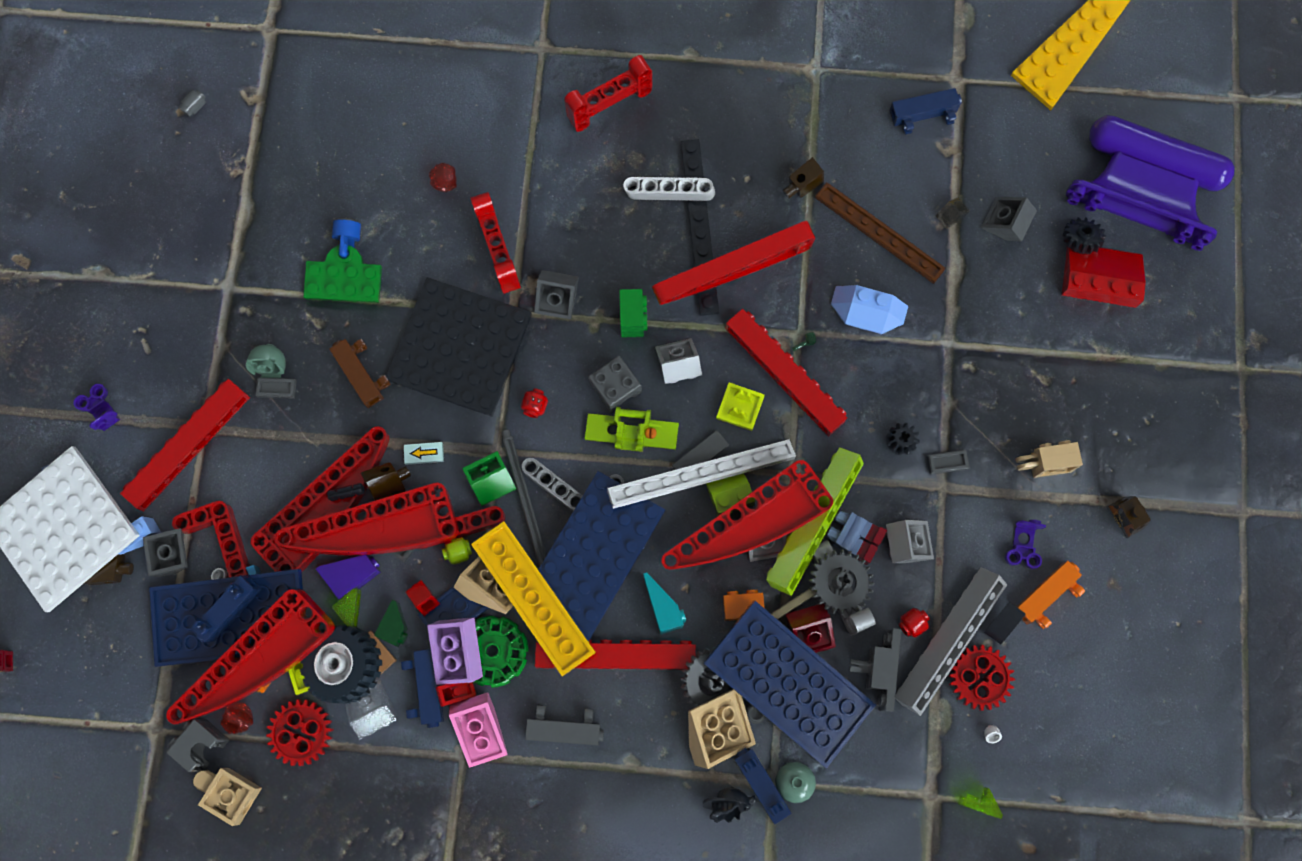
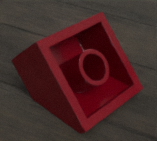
(812, 627)

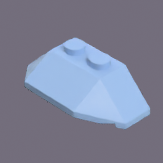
(868, 308)

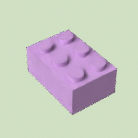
(455, 651)

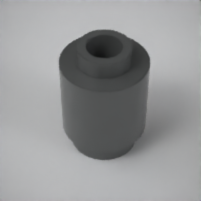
(192, 102)

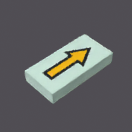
(423, 453)

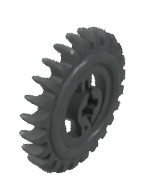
(846, 564)
(694, 671)

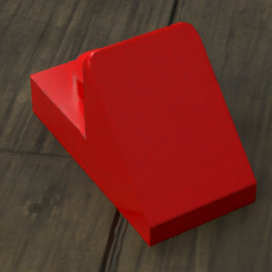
(455, 693)

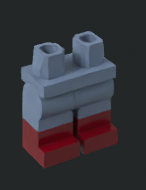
(856, 536)

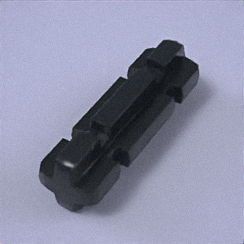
(346, 492)

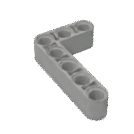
(555, 483)
(855, 621)

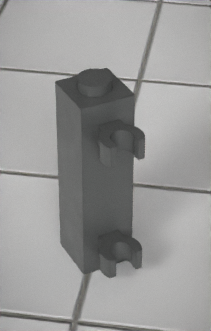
(564, 732)

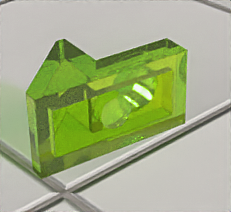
(986, 805)

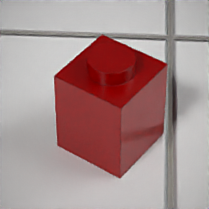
(422, 597)

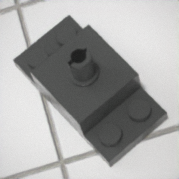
(882, 669)

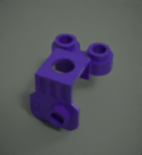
(96, 406)
(1025, 551)

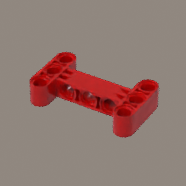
(638, 80)
(486, 216)

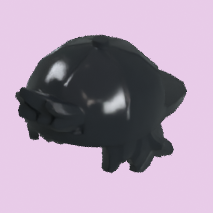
(728, 804)

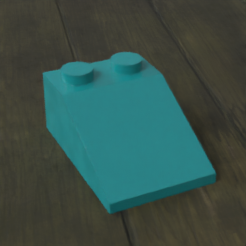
(665, 609)

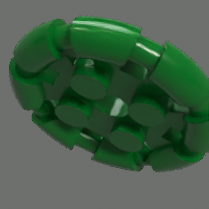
(505, 650)

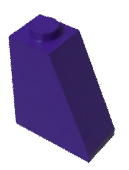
(349, 574)

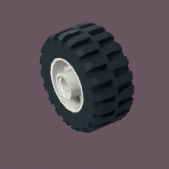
(342, 666)

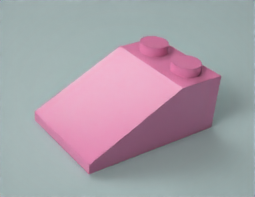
(478, 729)

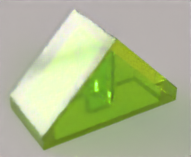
(348, 607)

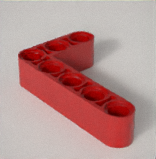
(467, 520)
(225, 539)

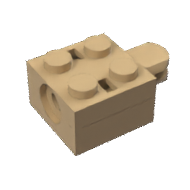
(1051, 459)
(226, 792)

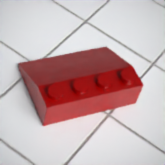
(1105, 277)

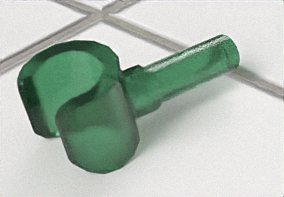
(810, 340)

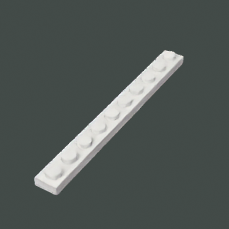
(700, 473)

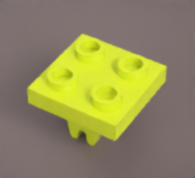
(740, 406)

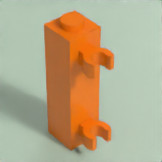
(1049, 591)

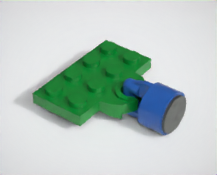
(343, 272)

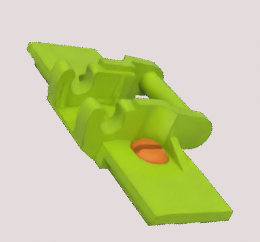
(632, 438)

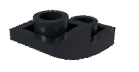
(1005, 623)

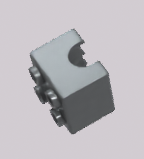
(614, 383)
(189, 746)

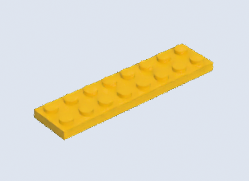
(533, 598)

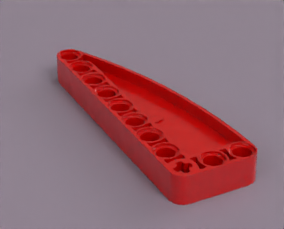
(737, 263)
(319, 502)
(771, 519)
(393, 531)
(273, 654)

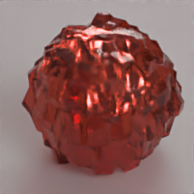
(443, 177)
(237, 718)

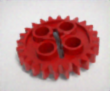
(993, 691)
(291, 750)

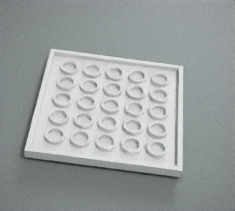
(62, 529)

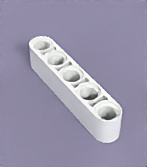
(663, 183)

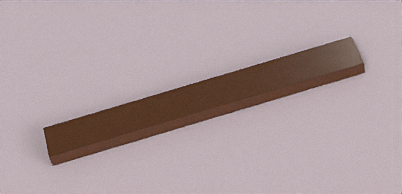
(880, 233)

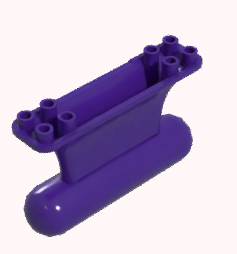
(1152, 179)

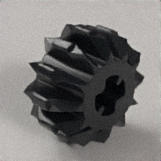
(909, 444)

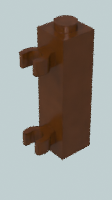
(356, 373)

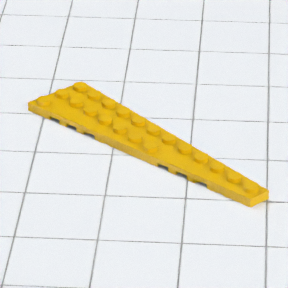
(1065, 52)

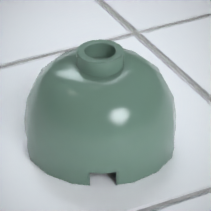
(266, 361)
(795, 782)

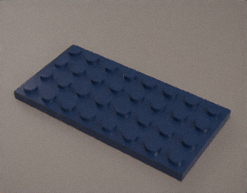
(597, 552)
(181, 605)
(789, 684)

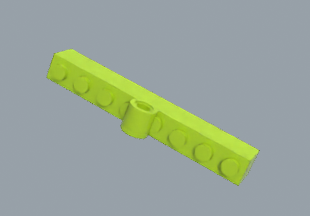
(805, 540)

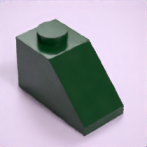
(393, 625)

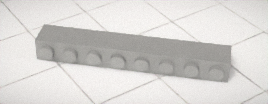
(950, 641)

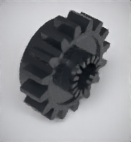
(1083, 236)

